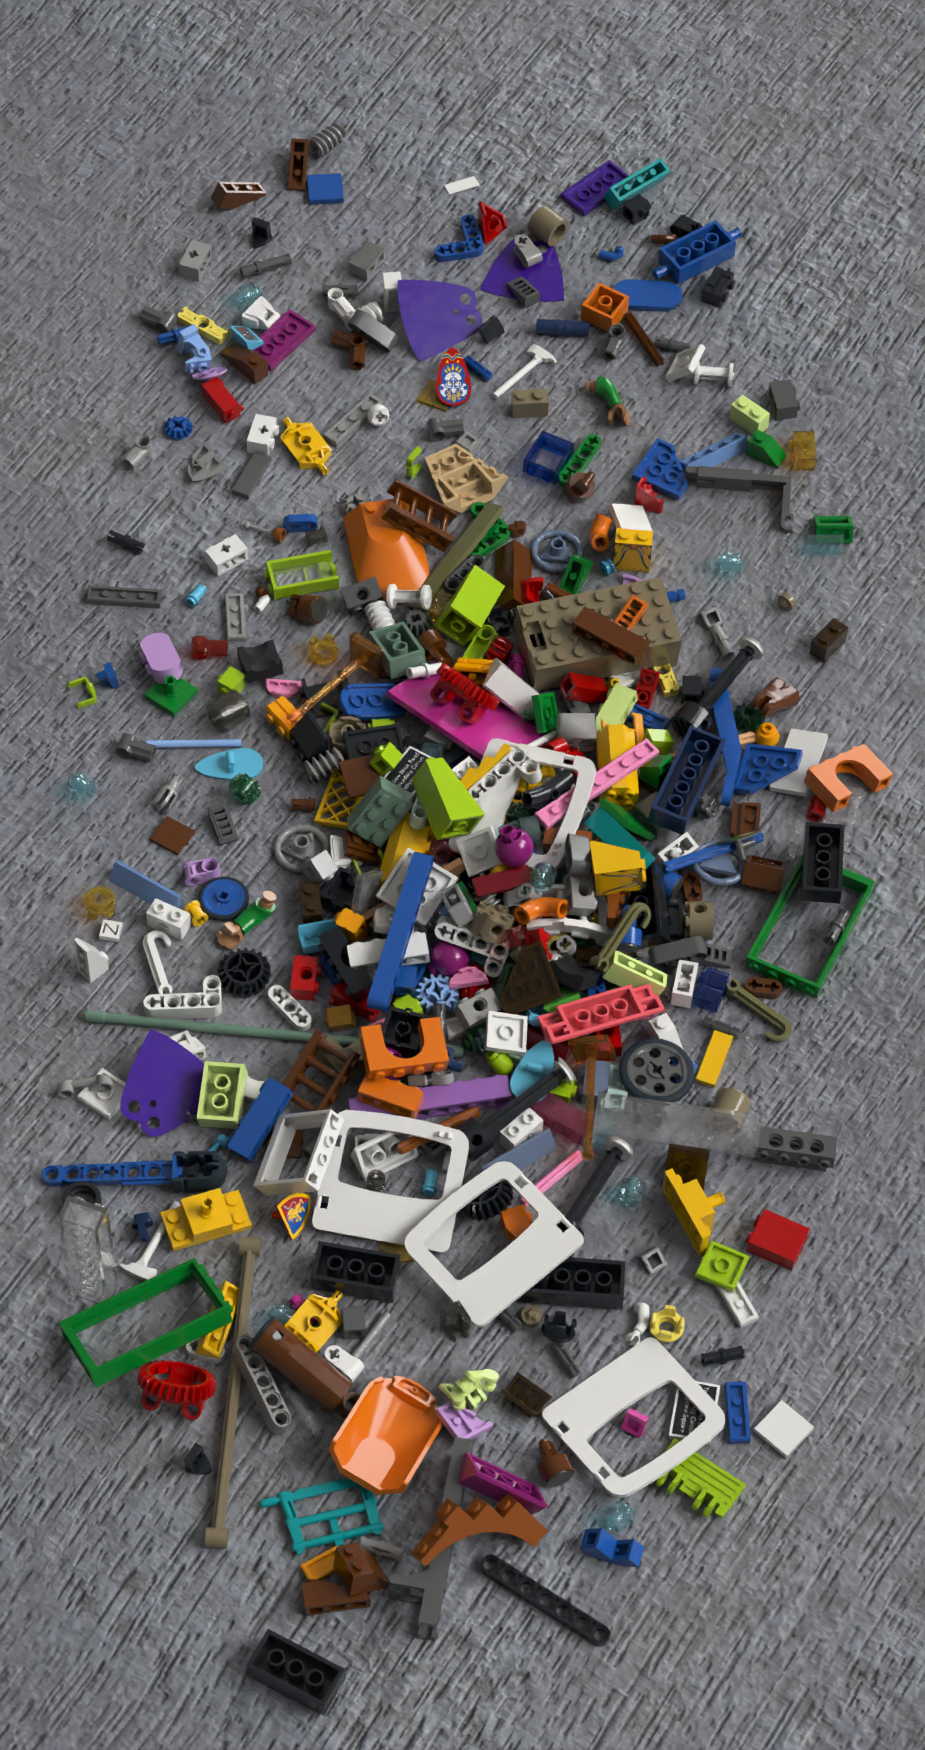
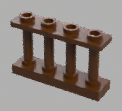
(414, 525)
(308, 1059)

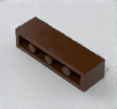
(610, 636)

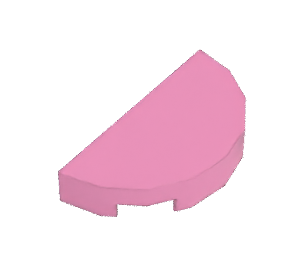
(282, 687)
(468, 977)

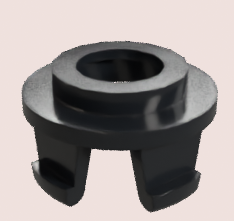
(498, 615)
(558, 1330)

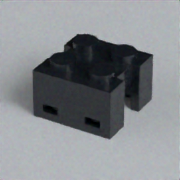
(339, 892)

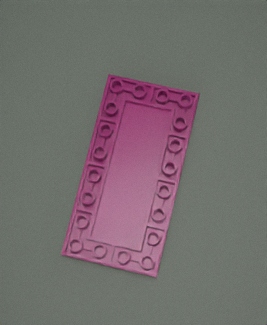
(500, 723)

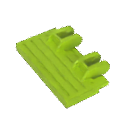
(706, 1479)

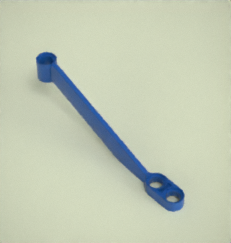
(726, 729)

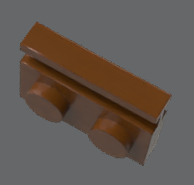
(745, 817)
(360, 848)

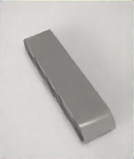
(261, 1394)

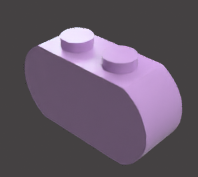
(160, 657)

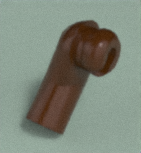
(664, 239)

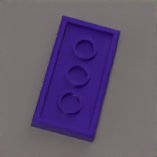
(590, 190)

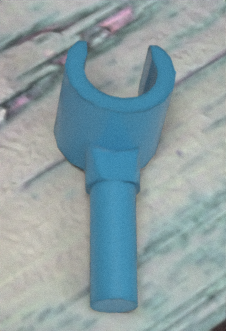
(221, 1141)

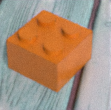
(604, 307)

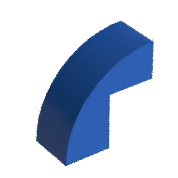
(606, 1548)

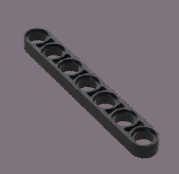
(550, 1609)

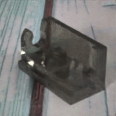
(454, 1319)

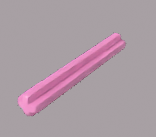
(557, 1173)

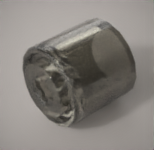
(228, 711)

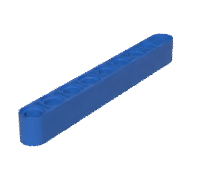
(400, 932)

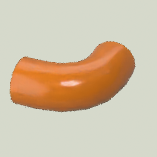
(598, 532)
(541, 907)

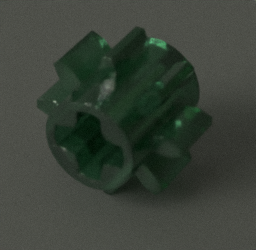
(517, 811)

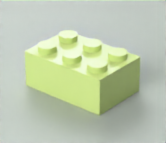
(222, 1095)

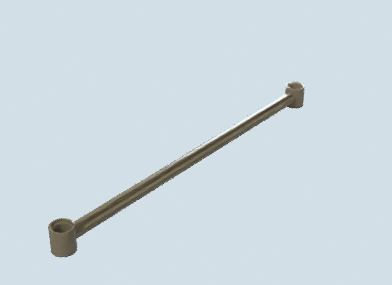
(217, 1535)

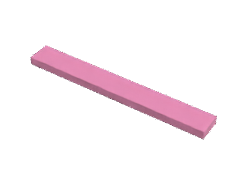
(604, 779)

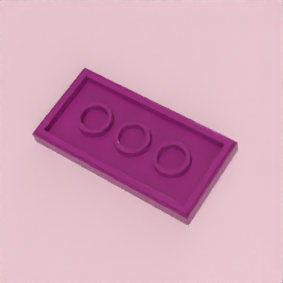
(284, 338)

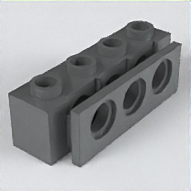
(796, 1149)

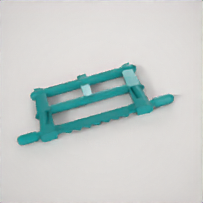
(293, 1523)

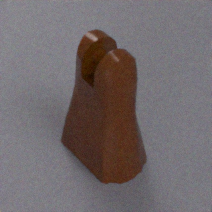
(775, 697)

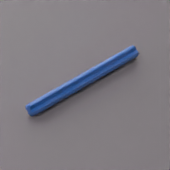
(704, 854)

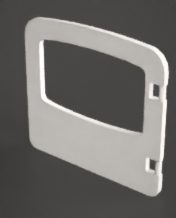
(497, 810)
(382, 1215)
(516, 1267)
(614, 1390)

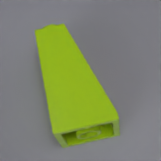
(469, 606)
(445, 800)

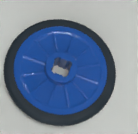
(223, 909)

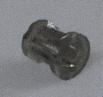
(316, 536)
(371, 1185)

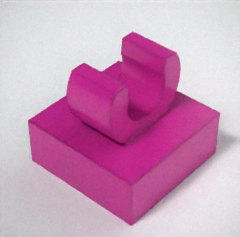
(635, 1422)

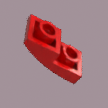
(646, 687)

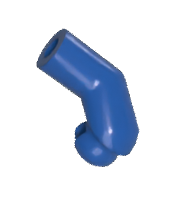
(612, 256)

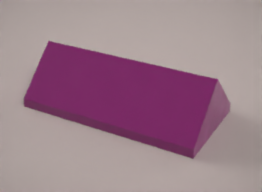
(497, 1482)

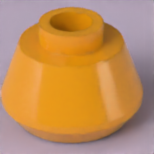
(766, 735)

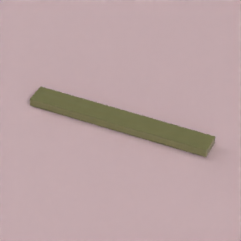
(461, 550)

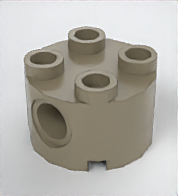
(345, 723)
(698, 919)
(491, 922)

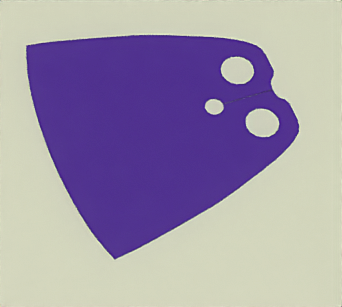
(544, 276)
(429, 315)
(167, 1075)

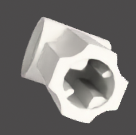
(338, 303)

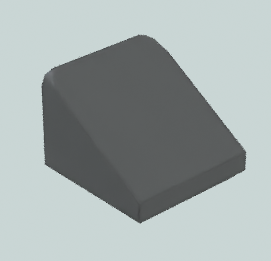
(710, 617)
(652, 1259)

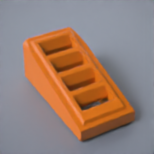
(628, 606)

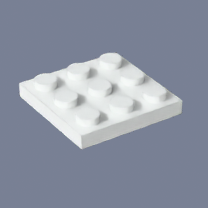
(432, 899)

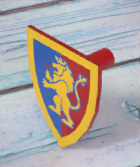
(293, 1212)

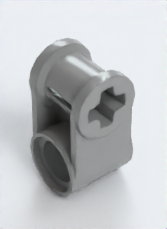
(526, 251)
(518, 896)

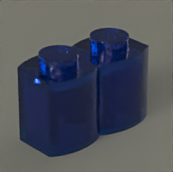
(711, 989)

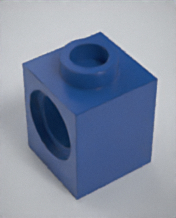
(406, 981)

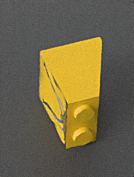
(633, 550)
(616, 869)

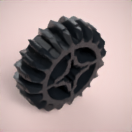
(234, 978)
(490, 1202)

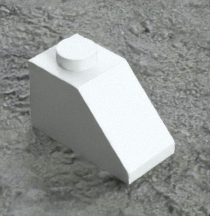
(663, 1028)

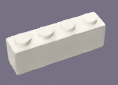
(368, 954)

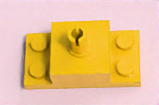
(692, 1208)
(205, 1218)

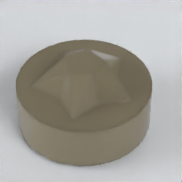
(787, 601)
(531, 1316)

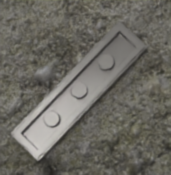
(351, 421)

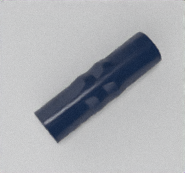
(562, 327)

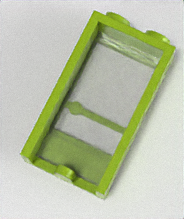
(301, 574)

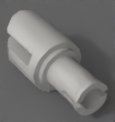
(167, 794)

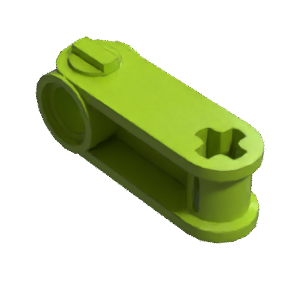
(479, 645)

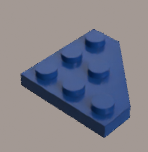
(662, 470)
(765, 765)

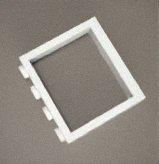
(280, 1145)

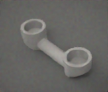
(66, 1088)

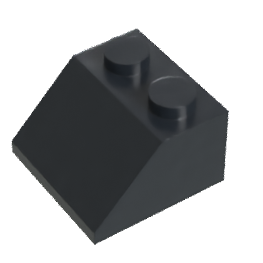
(308, 738)

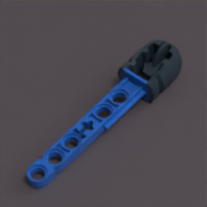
(206, 1172)

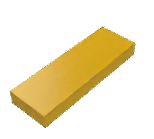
(714, 1059)

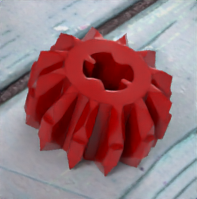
(500, 649)

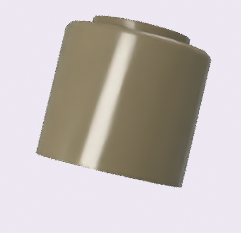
(548, 225)
(731, 1100)

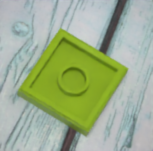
(722, 1266)

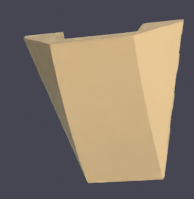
(463, 478)

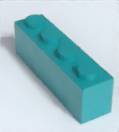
(637, 183)
(612, 833)

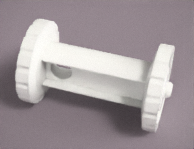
(713, 373)
(409, 596)

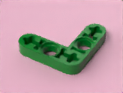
(492, 534)

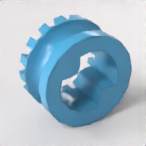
(607, 567)

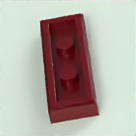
(500, 881)

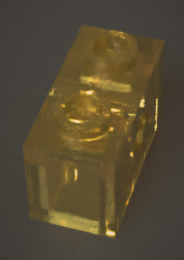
(803, 450)

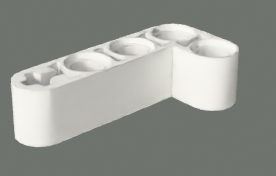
(485, 795)
(470, 942)
(154, 1003)

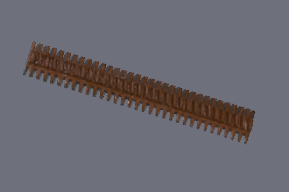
(644, 339)

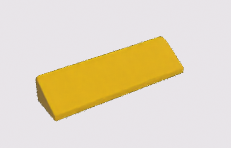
(213, 1342)

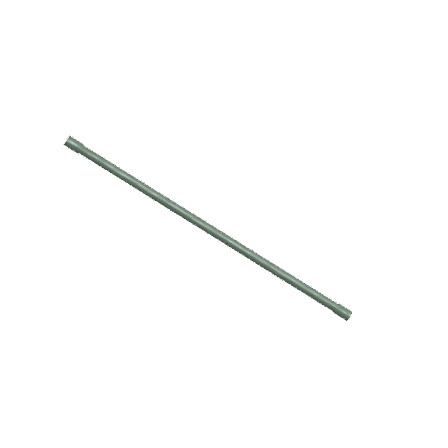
(103, 1017)

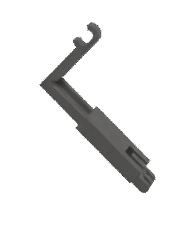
(743, 481)

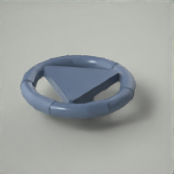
(555, 551)
(718, 867)

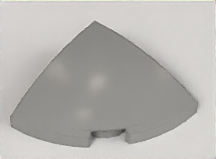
(205, 463)

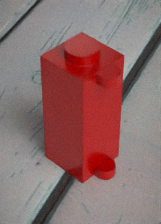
(221, 400)
(584, 688)
(340, 998)

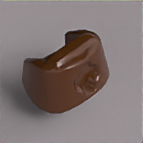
(517, 529)

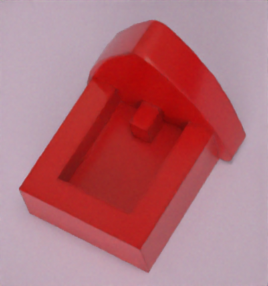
(531, 589)

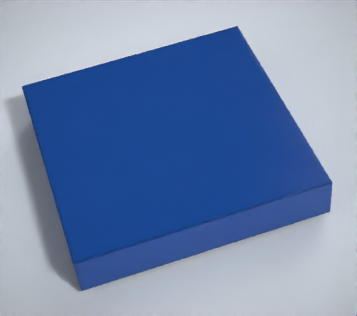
(325, 188)

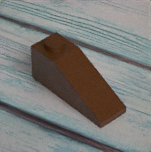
(298, 164)
(234, 194)
(247, 362)
(327, 1597)

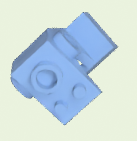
(191, 342)

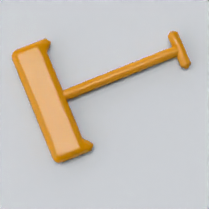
(637, 724)

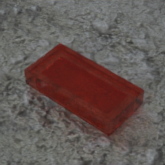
(516, 935)

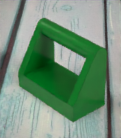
(834, 526)

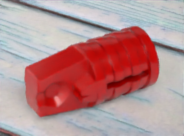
(816, 809)

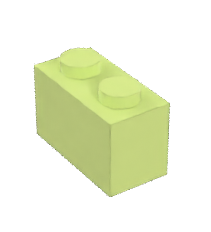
(749, 415)

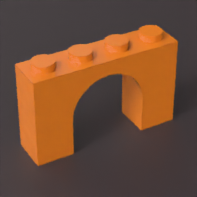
(857, 761)
(381, 1063)

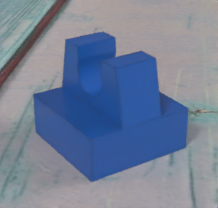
(108, 676)

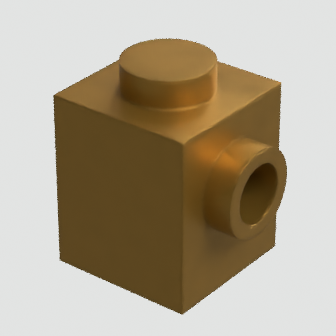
(341, 1018)

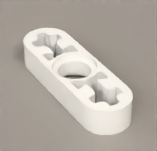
(287, 999)

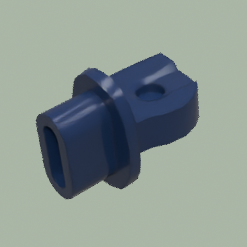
(142, 1222)

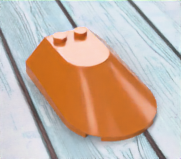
(384, 549)
(386, 1435)

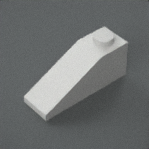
(89, 960)

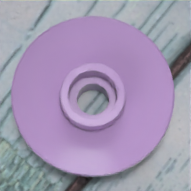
(209, 374)

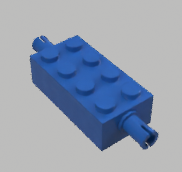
(696, 252)

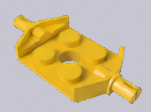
(308, 455)
(322, 1310)

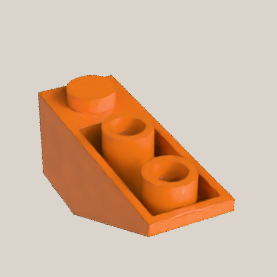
(515, 1221)

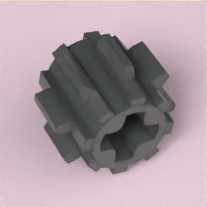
(708, 806)

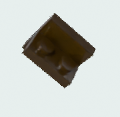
(688, 1163)

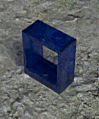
(547, 441)

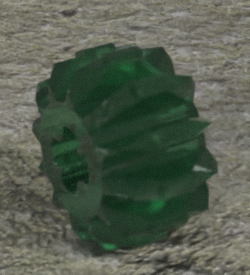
(747, 717)
(244, 789)

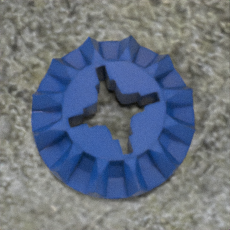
(178, 433)

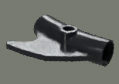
(548, 791)

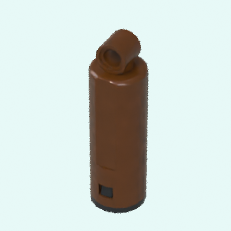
(304, 1367)

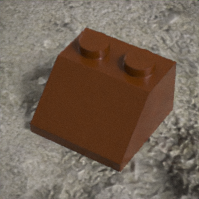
(763, 873)
(359, 1569)

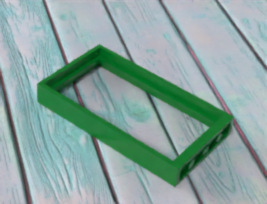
(849, 880)
(158, 1346)

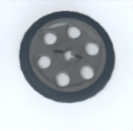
(667, 1050)

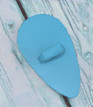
(231, 763)
(532, 1067)

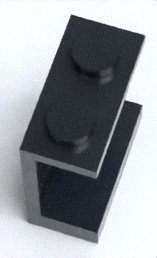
(330, 699)

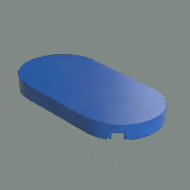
(650, 294)
(369, 702)

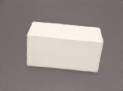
(509, 688)
(372, 1154)

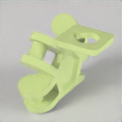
(473, 1381)

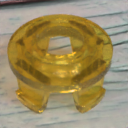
(327, 643)
(99, 909)

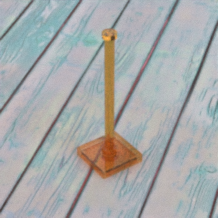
(362, 655)
(593, 1049)

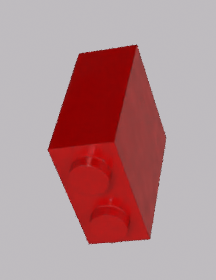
(777, 1239)

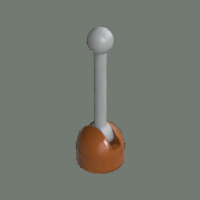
(277, 534)

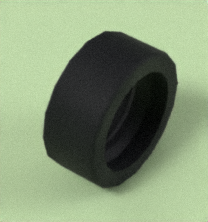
(82, 1187)

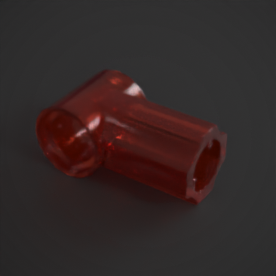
(202, 647)

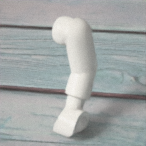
(643, 1312)

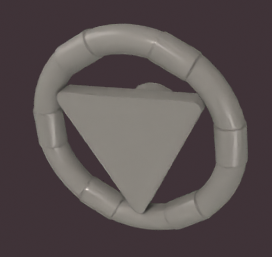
(301, 847)

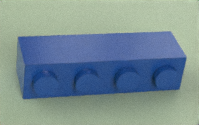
(259, 1120)

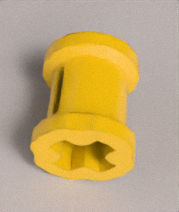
(196, 914)

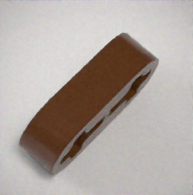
(696, 888)
(763, 987)

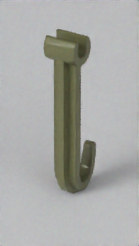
(601, 960)
(734, 990)

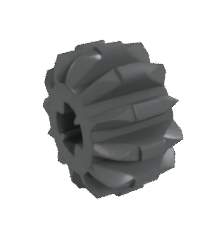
(417, 621)

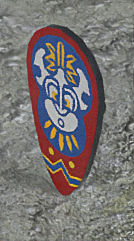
(453, 380)

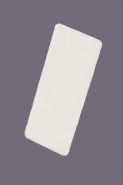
(461, 185)

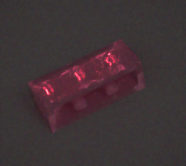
(562, 1118)

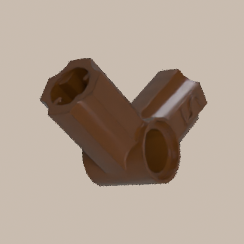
(354, 343)

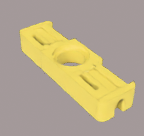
(211, 332)
(667, 681)

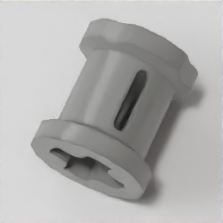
(562, 942)

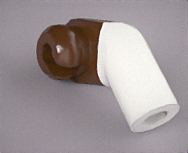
(263, 599)

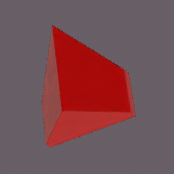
(490, 222)
(645, 497)

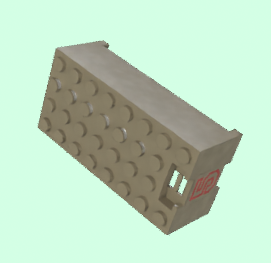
(571, 653)

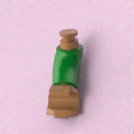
(607, 390)
(253, 915)

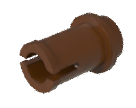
(303, 804)

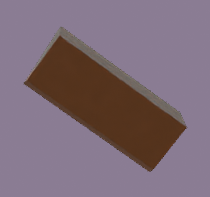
(512, 566)

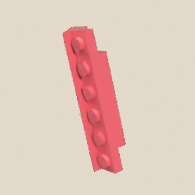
(599, 1012)

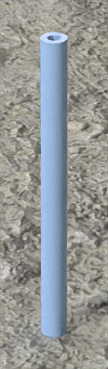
(195, 743)

